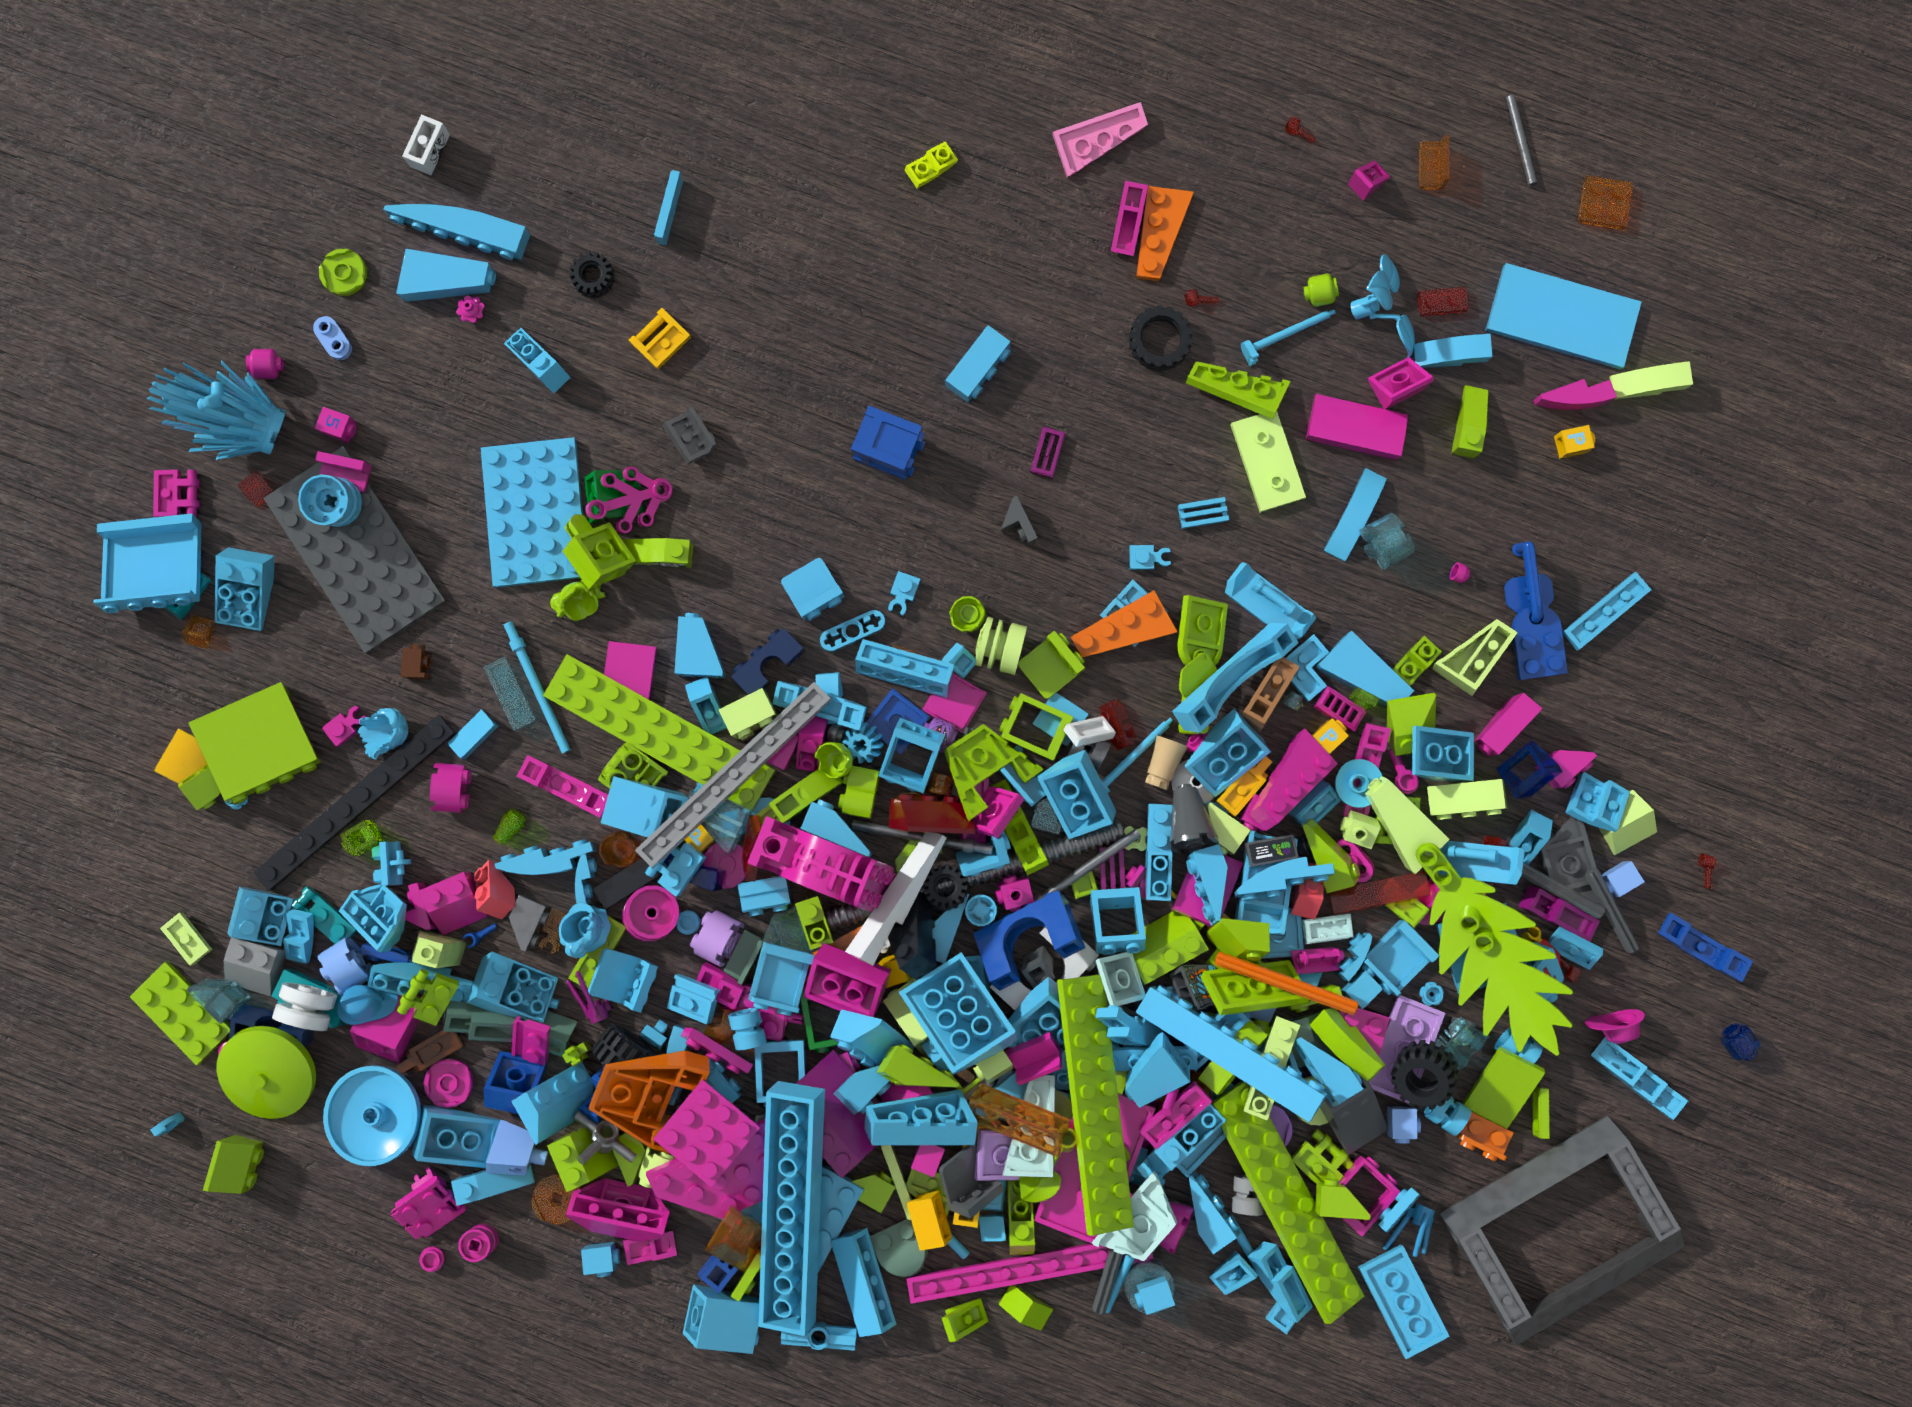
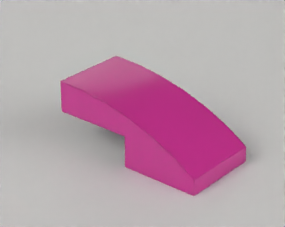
(730, 990)
(650, 1249)

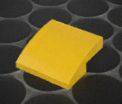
(181, 757)

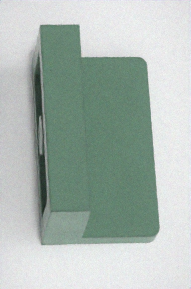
(744, 957)
(560, 1032)

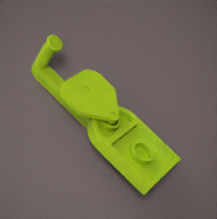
(1202, 632)

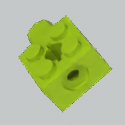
(602, 543)

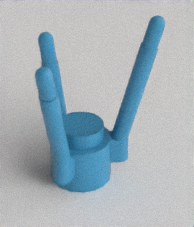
(1422, 1217)

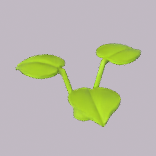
(1043, 1188)

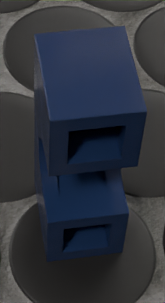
(780, 646)
(253, 1016)

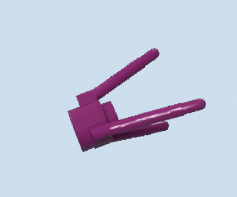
(594, 1010)

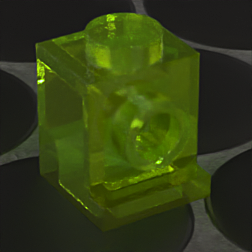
(351, 838)

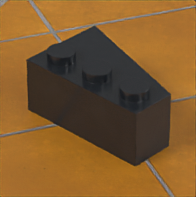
(913, 940)

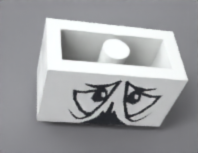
(426, 144)

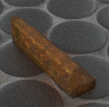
(1019, 1114)

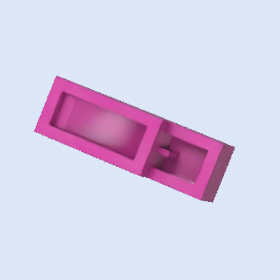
(1129, 218)
(1577, 396)

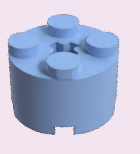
(344, 965)

